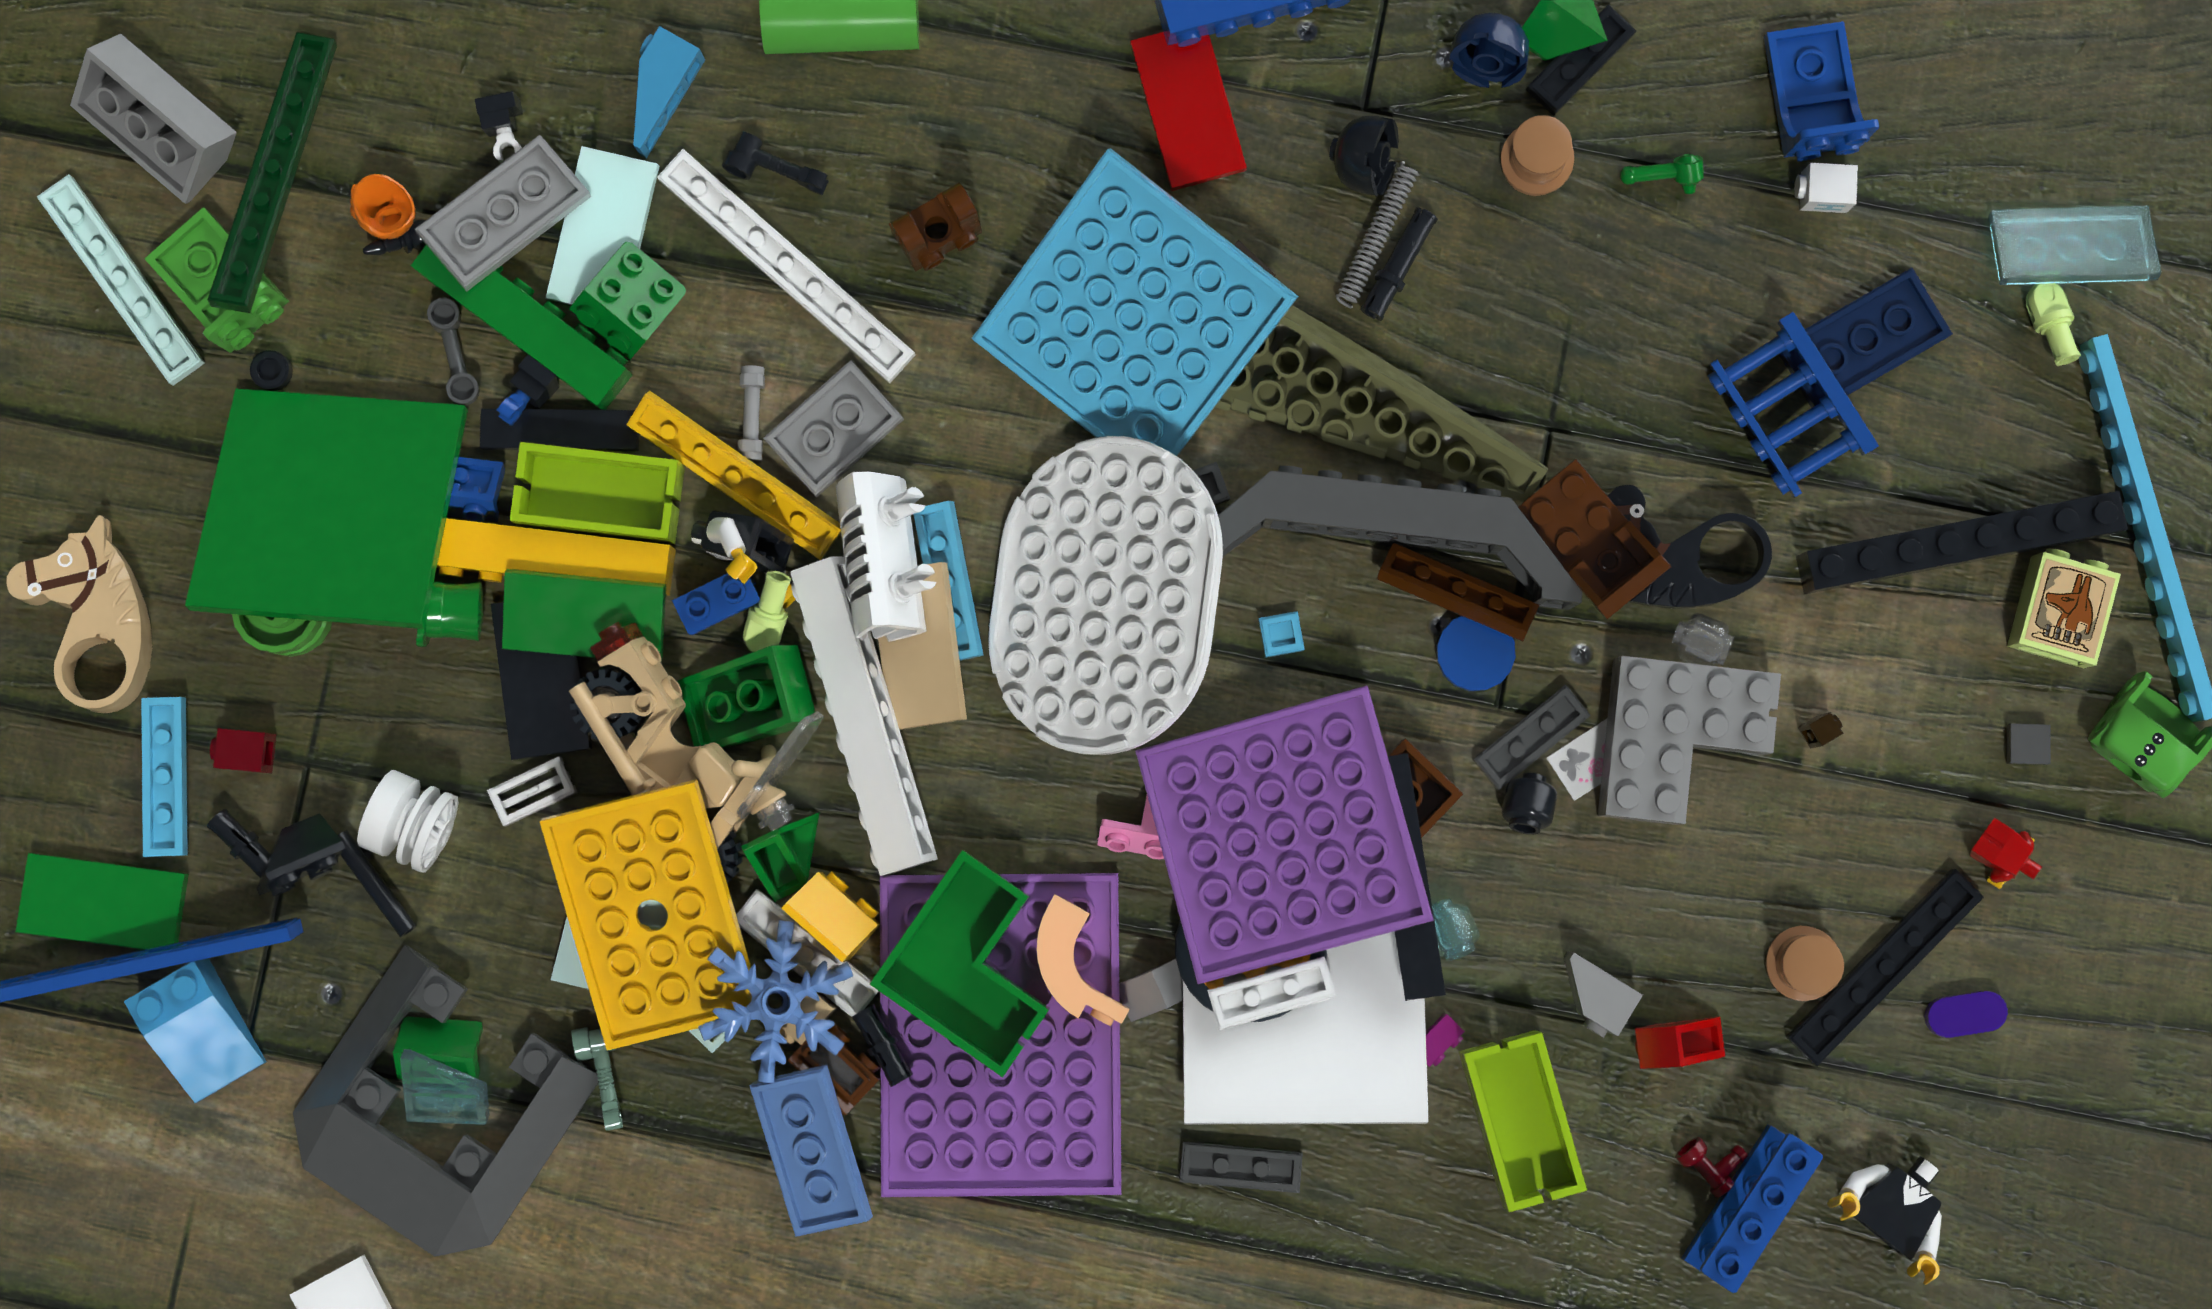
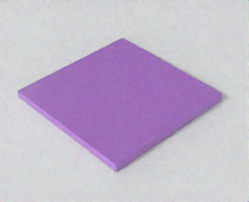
(1283, 835)

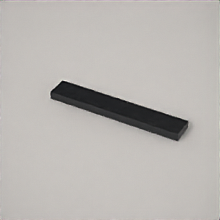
(1417, 944)
(1884, 967)

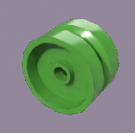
(281, 635)

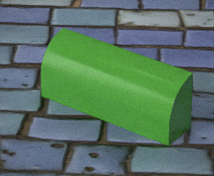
(838, 25)

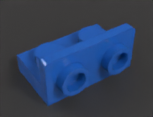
(476, 490)
(715, 602)

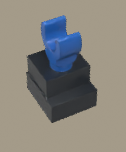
(531, 385)

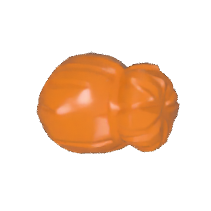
(382, 206)

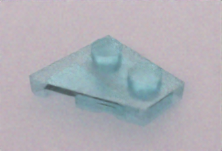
(441, 1093)

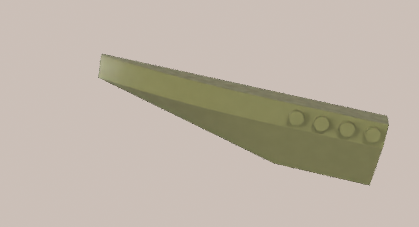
(1352, 398)

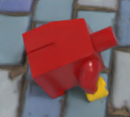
(2005, 853)

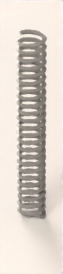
(1400, 194)

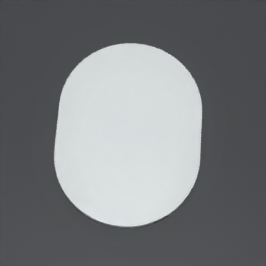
(1106, 595)

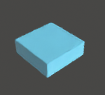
(1281, 634)

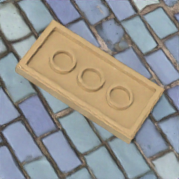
(925, 668)

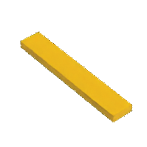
(734, 474)

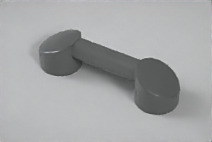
(446, 319)

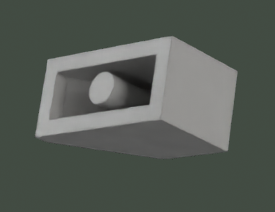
(1599, 996)

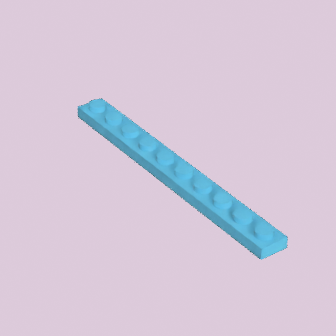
(2151, 540)

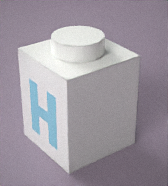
(1827, 187)

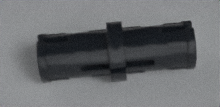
(242, 844)
(882, 1045)

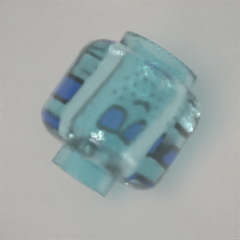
(1455, 929)

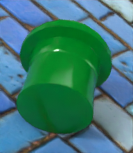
(453, 613)

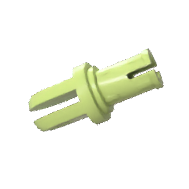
(2052, 317)
(768, 617)

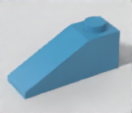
(663, 79)

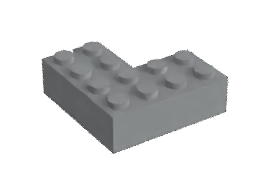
(1665, 711)

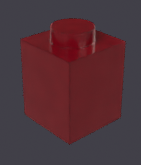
(243, 750)

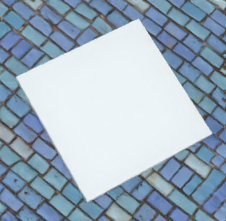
(1320, 1063)

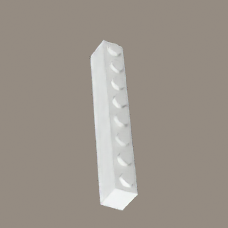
(863, 720)

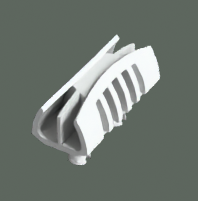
(882, 555)

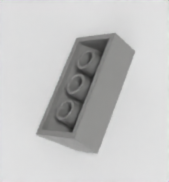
(151, 117)

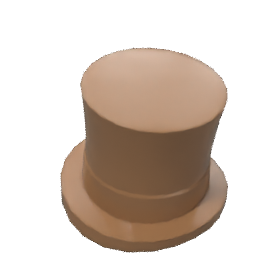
(1538, 156)
(1804, 963)

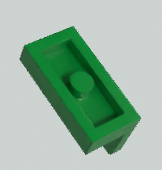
(449, 1042)

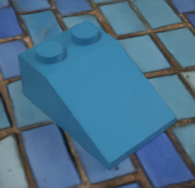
(196, 1029)

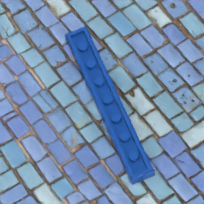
(150, 959)

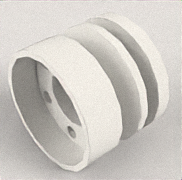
(404, 819)

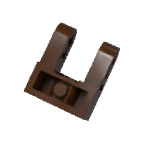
(949, 208)

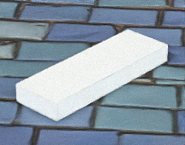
(1271, 993)

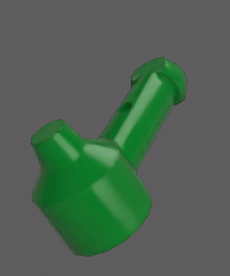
(1685, 170)

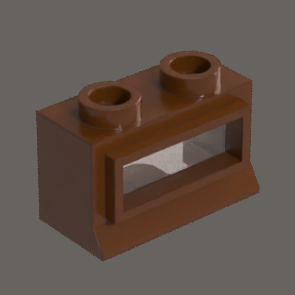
(850, 1073)

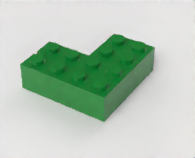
(942, 968)

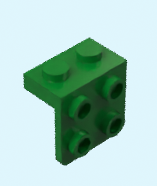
(628, 299)

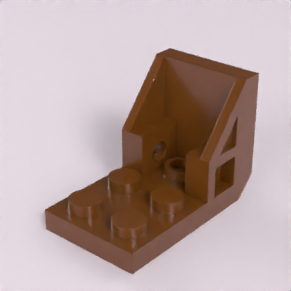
(1593, 539)

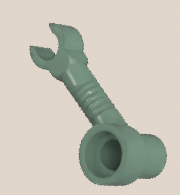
(591, 1046)

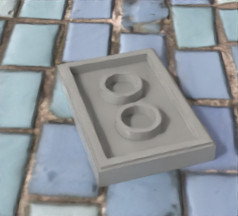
(833, 428)

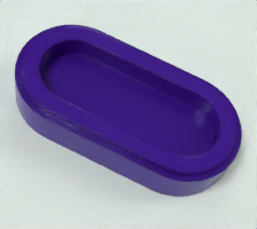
(1966, 1014)

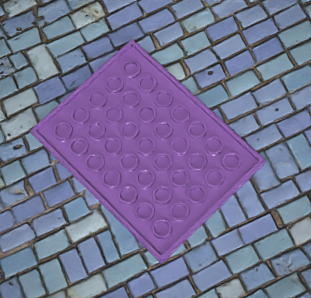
(1058, 1106)

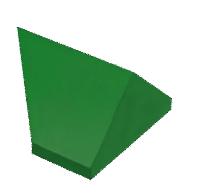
(1563, 27)
(784, 856)

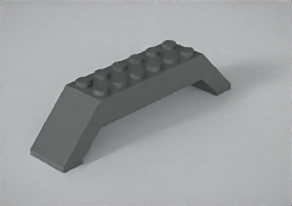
(1402, 516)

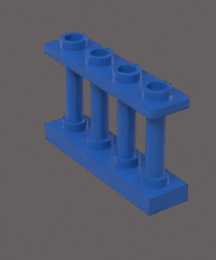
(1810, 371)
(1752, 1208)

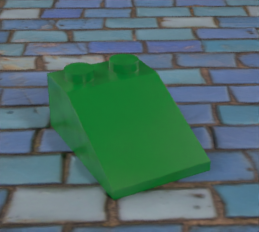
(747, 697)

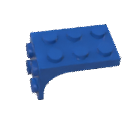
(1815, 92)

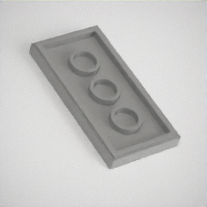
(503, 213)

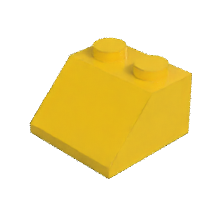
(833, 915)

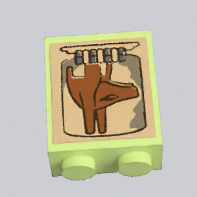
(2064, 608)

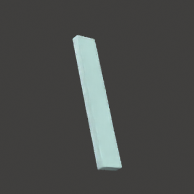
(121, 280)

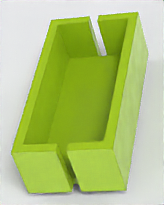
(597, 493)
(1522, 1120)

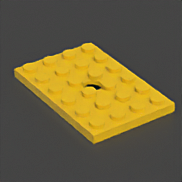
(639, 851)

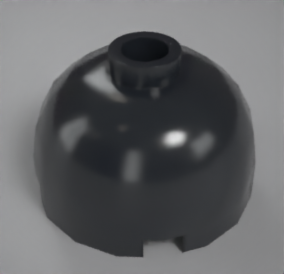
(1364, 153)

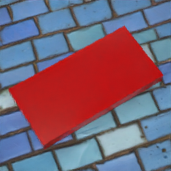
(1188, 110)

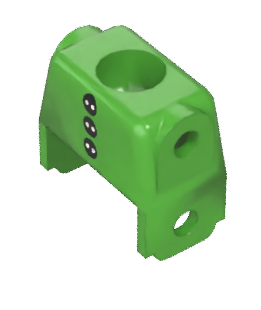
(2149, 737)

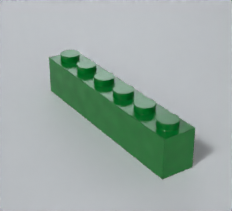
(535, 330)

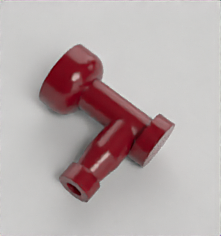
(1717, 1176)

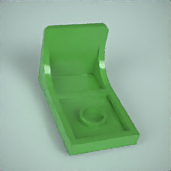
(189, 265)

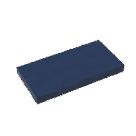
(1874, 334)

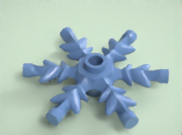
(789, 1010)

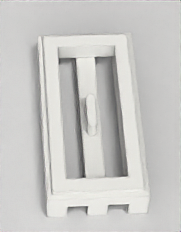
(562, 777)

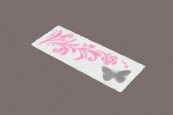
(1581, 761)

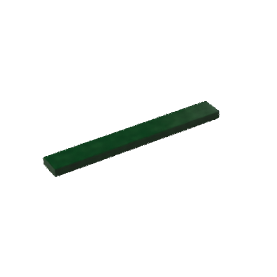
(272, 173)

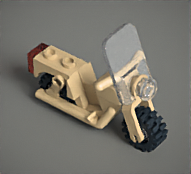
(616, 701)

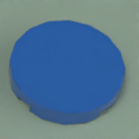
(1474, 654)

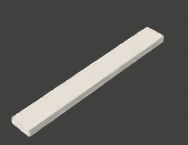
(786, 266)

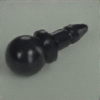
(407, 241)

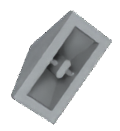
(1152, 990)

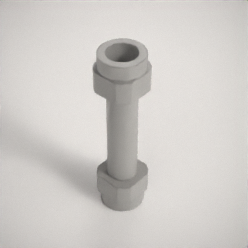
(752, 380)

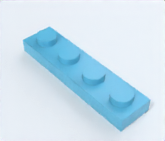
(942, 542)
(164, 776)

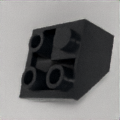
(300, 851)

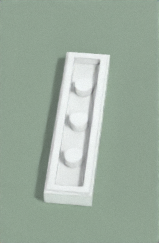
(760, 920)

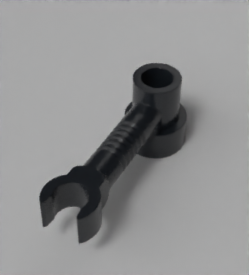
(748, 155)

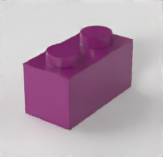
(1440, 1037)

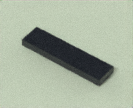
(560, 427)

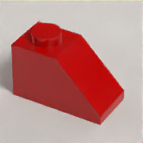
(1679, 1043)

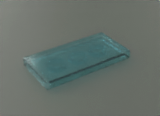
(2074, 245)

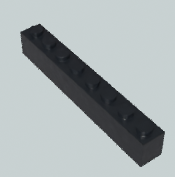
(1961, 542)

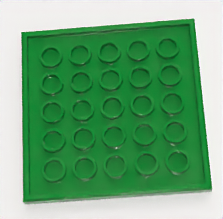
(328, 508)

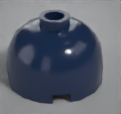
(1490, 50)

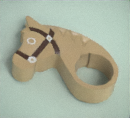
(106, 605)

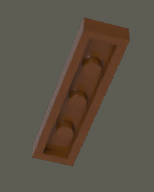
(1458, 592)

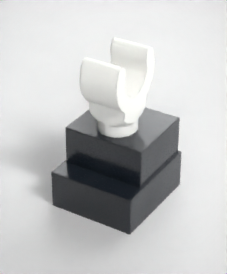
(498, 119)

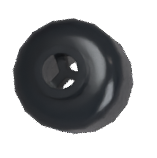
(1529, 803)

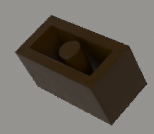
(1821, 729)

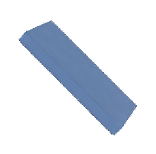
(811, 1151)

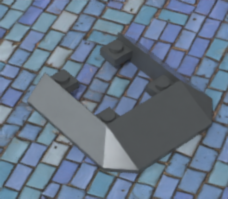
(429, 1203)

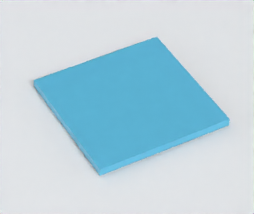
(1133, 311)

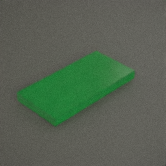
(569, 611)
(101, 902)

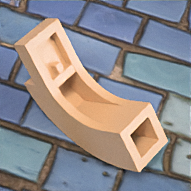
(1057, 965)

